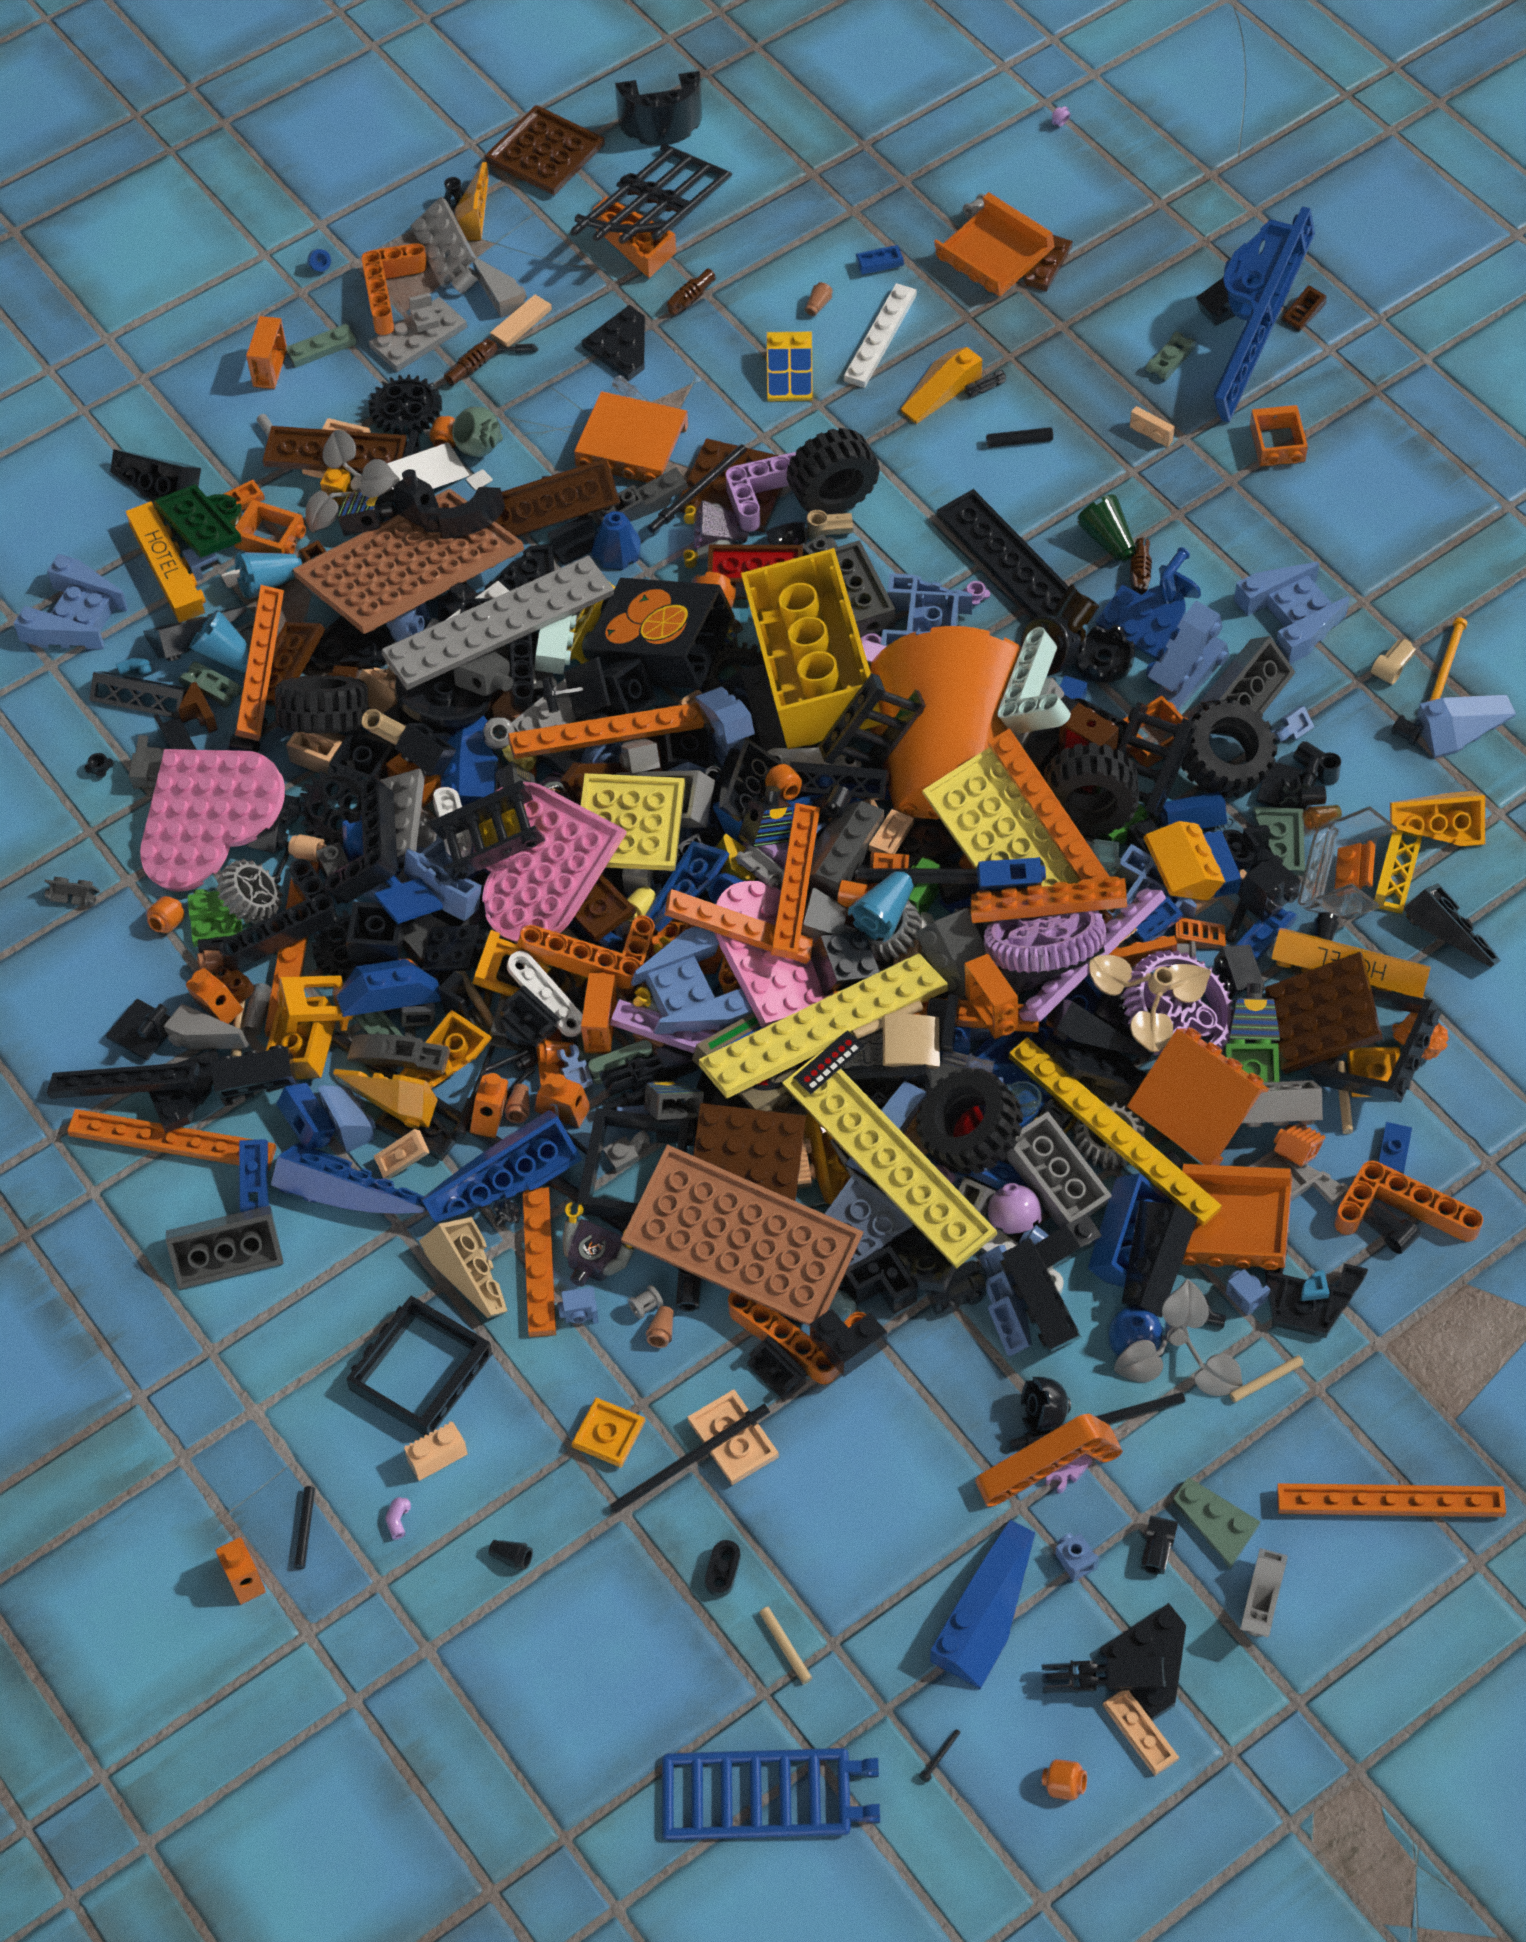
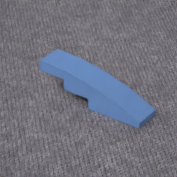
(900, 1110)
(1006, 1308)

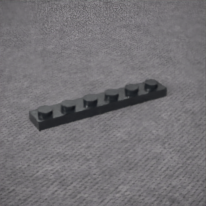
(123, 1080)

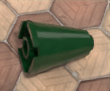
(1108, 527)

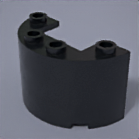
(662, 115)

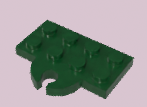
(202, 519)

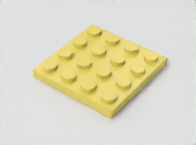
(646, 810)

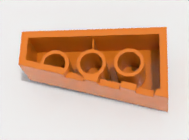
(641, 249)

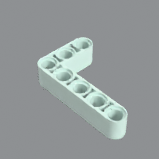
(1021, 705)

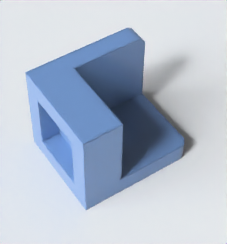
(195, 562)

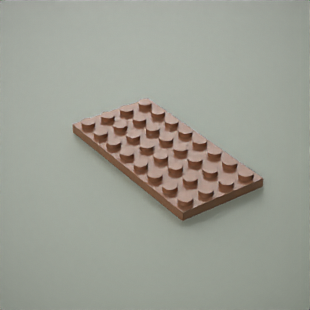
(742, 1236)

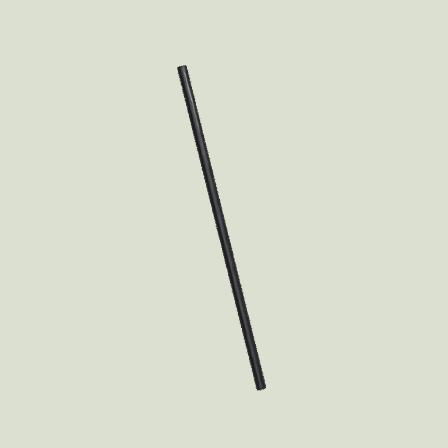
(453, 1115)

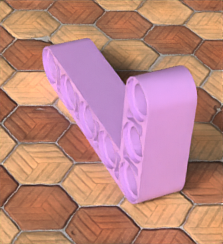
(752, 478)

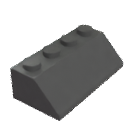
(1253, 676)
(843, 847)
(950, 945)
(224, 1247)

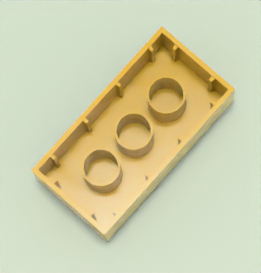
(808, 643)

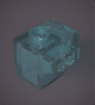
(1107, 854)

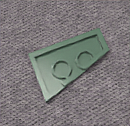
(1286, 835)
(1218, 1520)

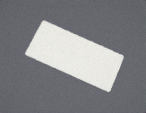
(434, 466)

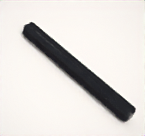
(919, 875)

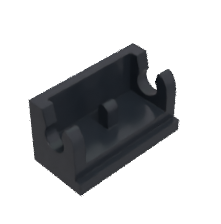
(530, 1016)
(777, 1368)

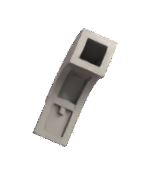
(1263, 1593)

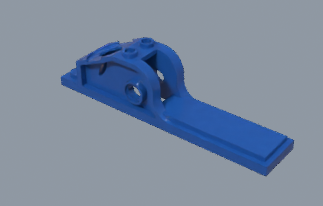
(1256, 293)

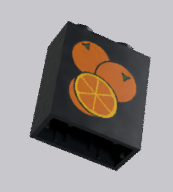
(665, 623)

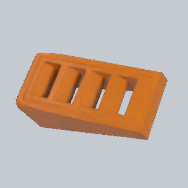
(1192, 925)

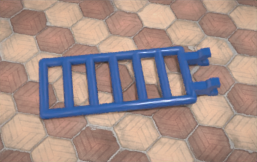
(868, 1813)

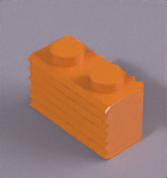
(1298, 1143)

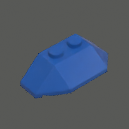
(386, 987)

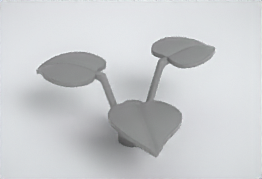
(376, 480)
(1181, 1309)

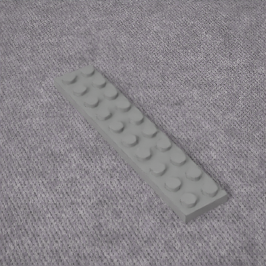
(497, 622)

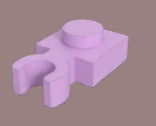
(1070, 1471)

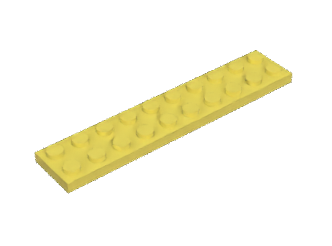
(819, 1025)
(895, 1165)

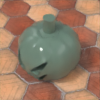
(476, 431)

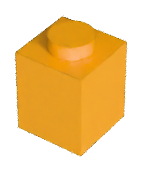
(336, 482)

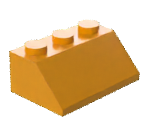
(1185, 861)
(308, 1043)

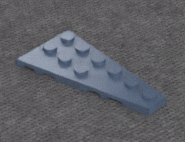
(870, 1212)

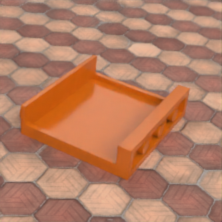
(996, 246)
(631, 435)
(1196, 1095)
(1252, 1217)

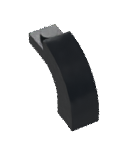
(466, 518)

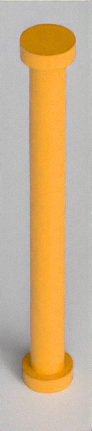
(1459, 625)

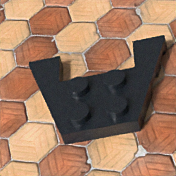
(1310, 1316)

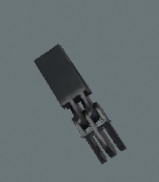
(636, 1073)
(1120, 1675)

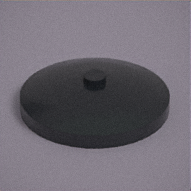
(442, 702)

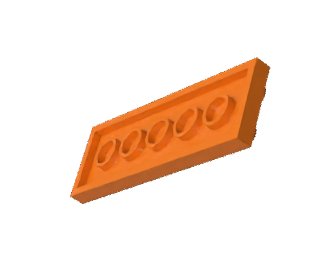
(1048, 900)

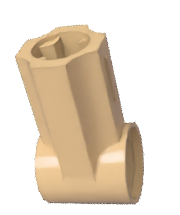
(820, 523)
(1391, 665)
(385, 728)

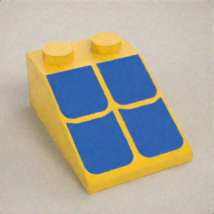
(789, 366)

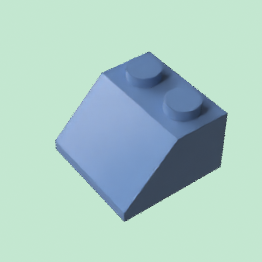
(347, 1115)

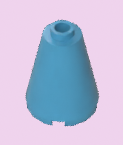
(265, 570)
(221, 642)
(882, 906)

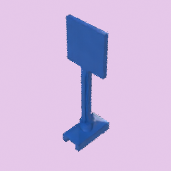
(401, 900)

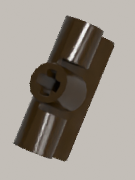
(1076, 610)

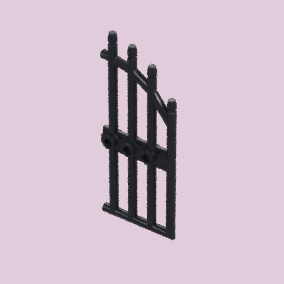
(651, 192)

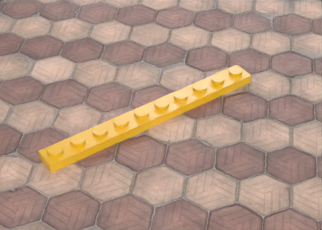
(1115, 1131)

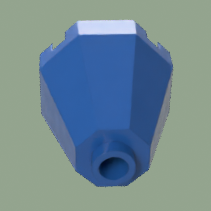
(616, 542)

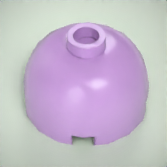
(1014, 1209)

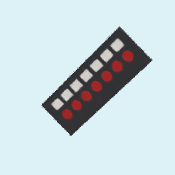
(829, 1062)

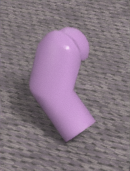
(394, 1514)

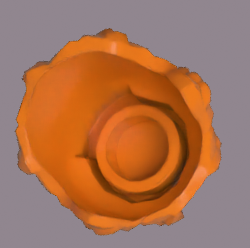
(1437, 1040)

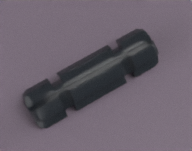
(985, 383)

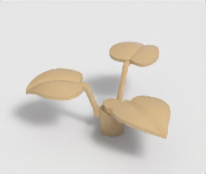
(1150, 1029)

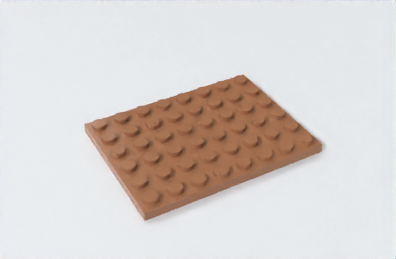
(401, 567)

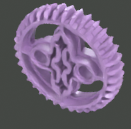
(1045, 941)
(1209, 1022)

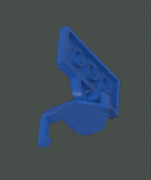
(1146, 617)

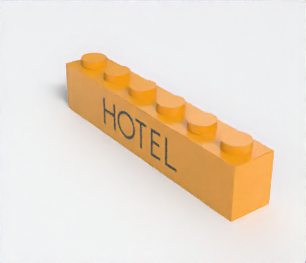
(165, 561)
(1383, 970)

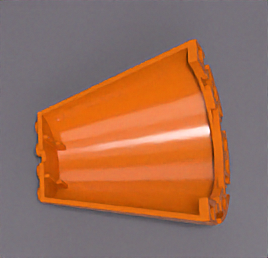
(962, 685)

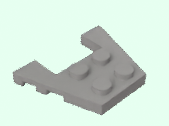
(1305, 1178)

